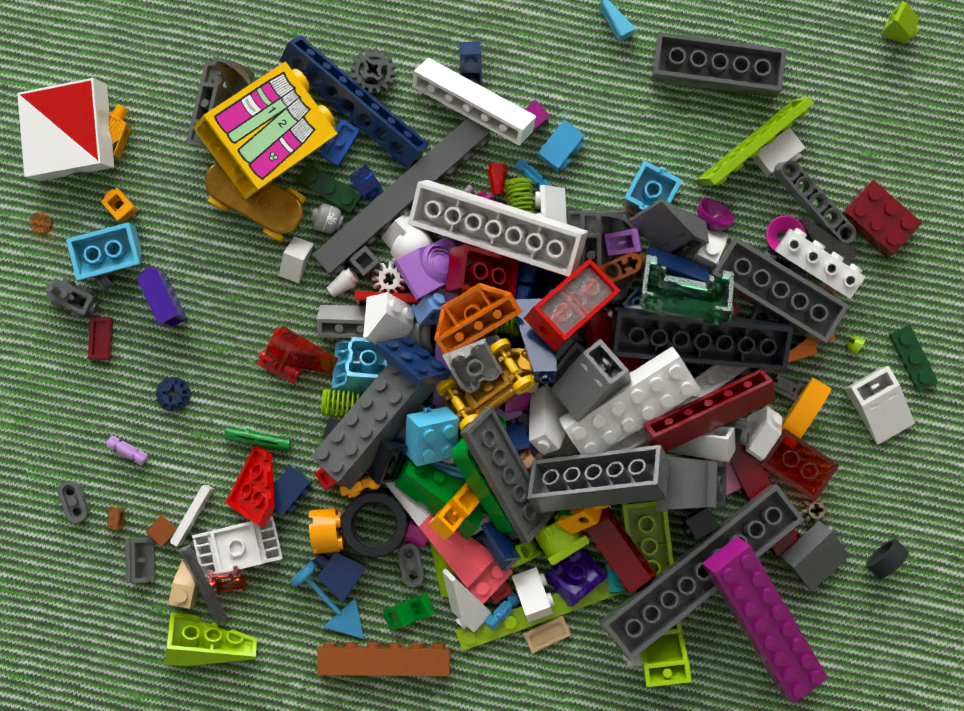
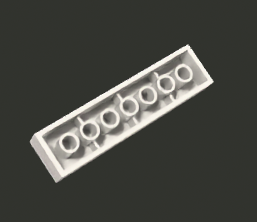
(497, 227)

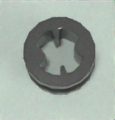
(105, 281)

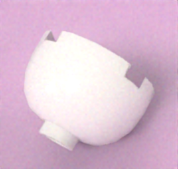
(410, 241)

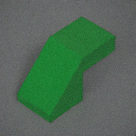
(408, 611)

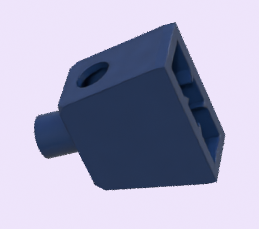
(340, 573)

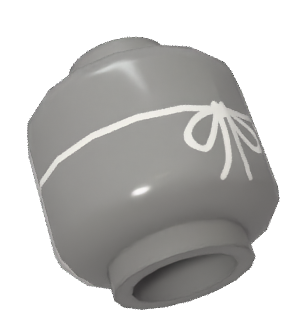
(327, 218)

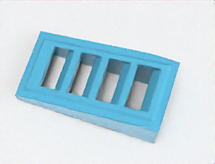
(618, 23)

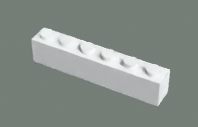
(473, 101)

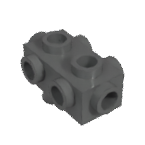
(65, 294)

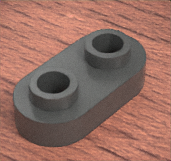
(72, 502)
(411, 564)

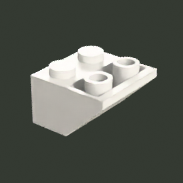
(551, 203)

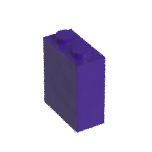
(161, 297)

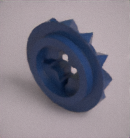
(178, 402)

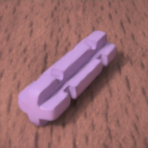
(127, 450)

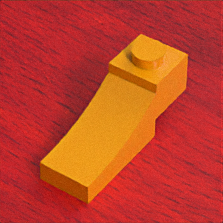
(454, 512)

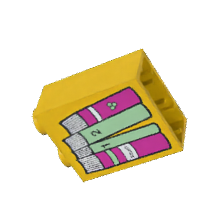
(266, 129)

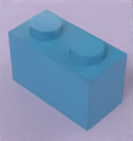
(561, 146)

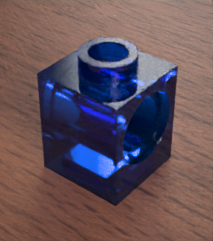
(366, 182)

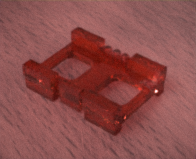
(218, 584)

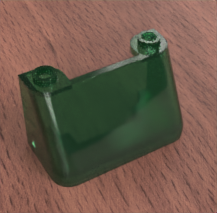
(685, 297)

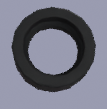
(887, 558)

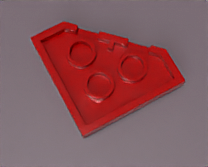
(254, 488)

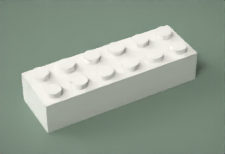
(651, 393)

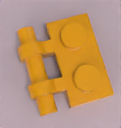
(363, 482)

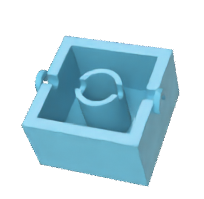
(651, 186)
(431, 435)

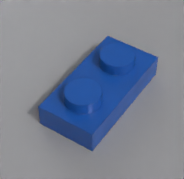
(339, 145)

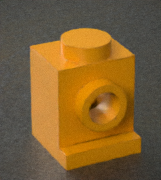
(111, 201)

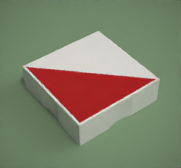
(65, 129)

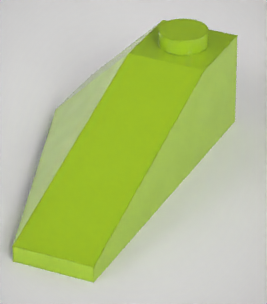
(201, 643)

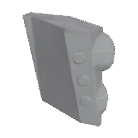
(472, 365)

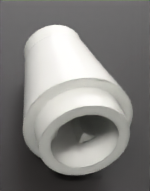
(344, 281)

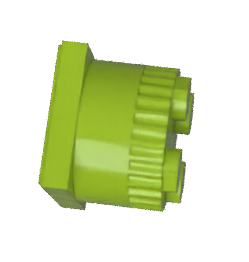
(558, 543)

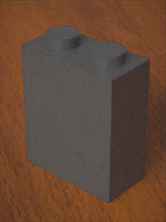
(816, 555)

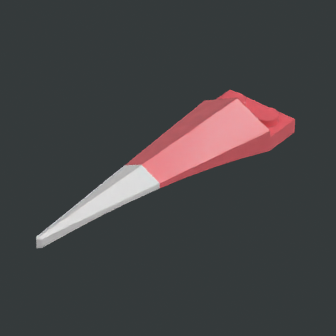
(467, 558)

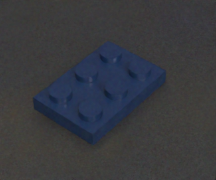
(412, 361)

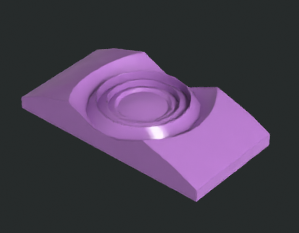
(427, 267)

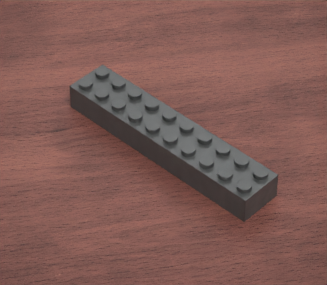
(686, 582)

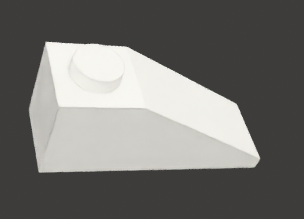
(464, 604)

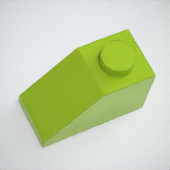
(901, 23)

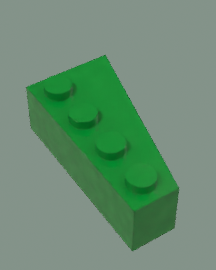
(434, 490)

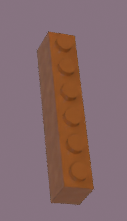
(383, 660)

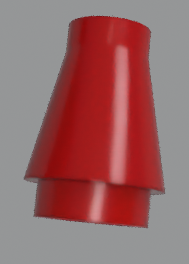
(497, 176)

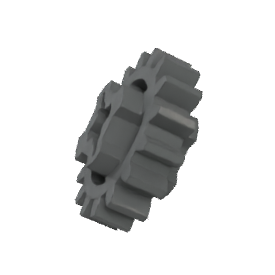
(379, 66)

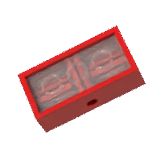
(571, 304)

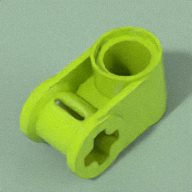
(526, 551)

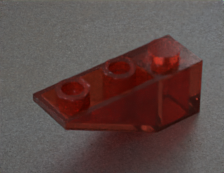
(300, 353)

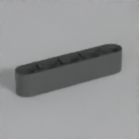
(806, 197)

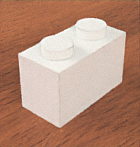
(783, 148)
(533, 595)

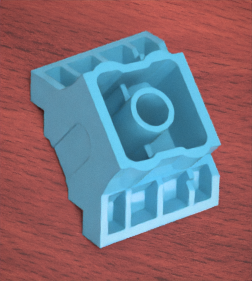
(356, 365)

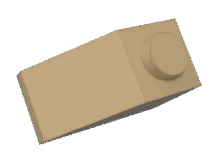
(184, 589)

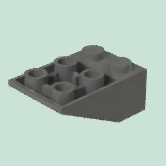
(671, 228)
(591, 380)

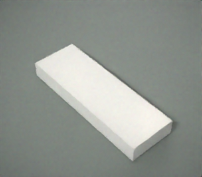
(191, 515)

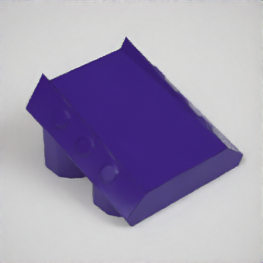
(575, 577)

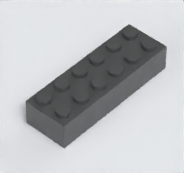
(718, 64)
(781, 291)
(373, 418)
(599, 479)

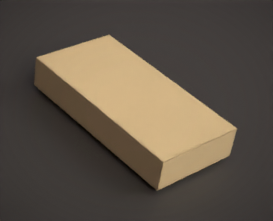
(547, 634)

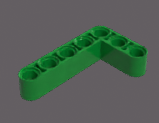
(480, 486)

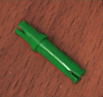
(255, 438)

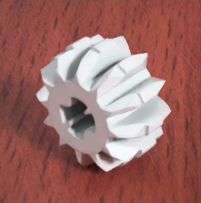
(382, 278)

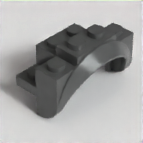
(212, 93)
(595, 243)

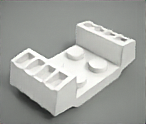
(238, 546)

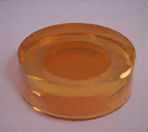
(41, 223)

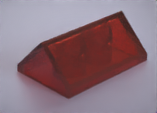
(799, 464)

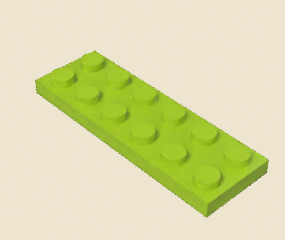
(750, 146)

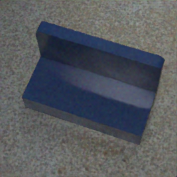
(499, 546)

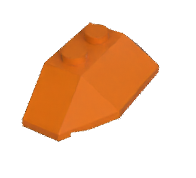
(473, 316)

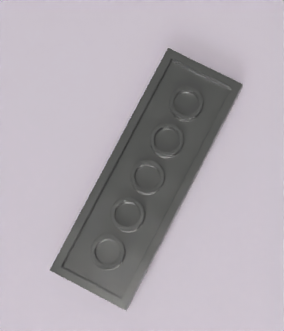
(504, 472)

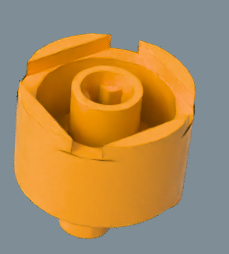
(325, 530)

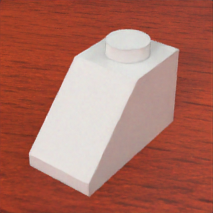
(711, 252)
(765, 432)

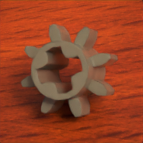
(816, 515)

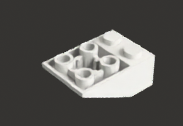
(881, 404)

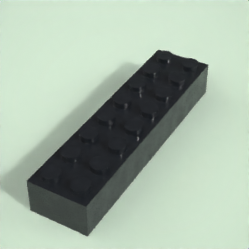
(734, 343)

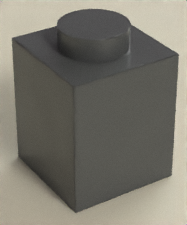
(365, 262)

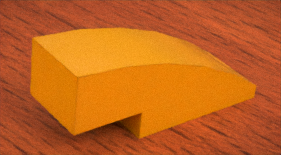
(806, 407)

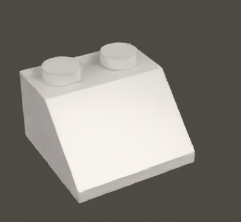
(387, 318)

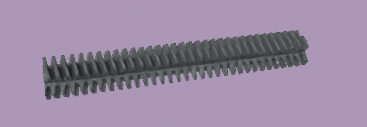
(202, 581)

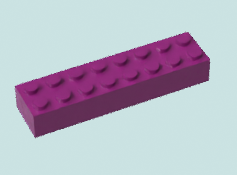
(765, 619)

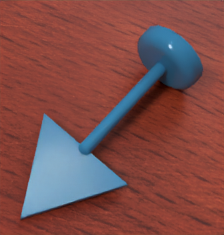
(345, 620)

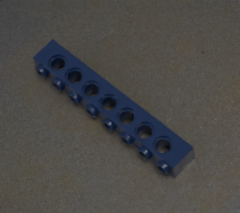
(355, 102)

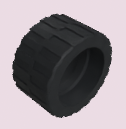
(349, 530)

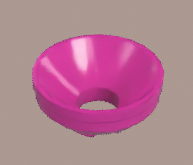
(781, 223)

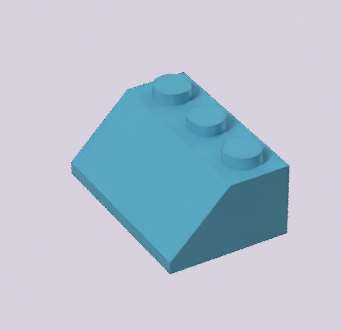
(104, 251)

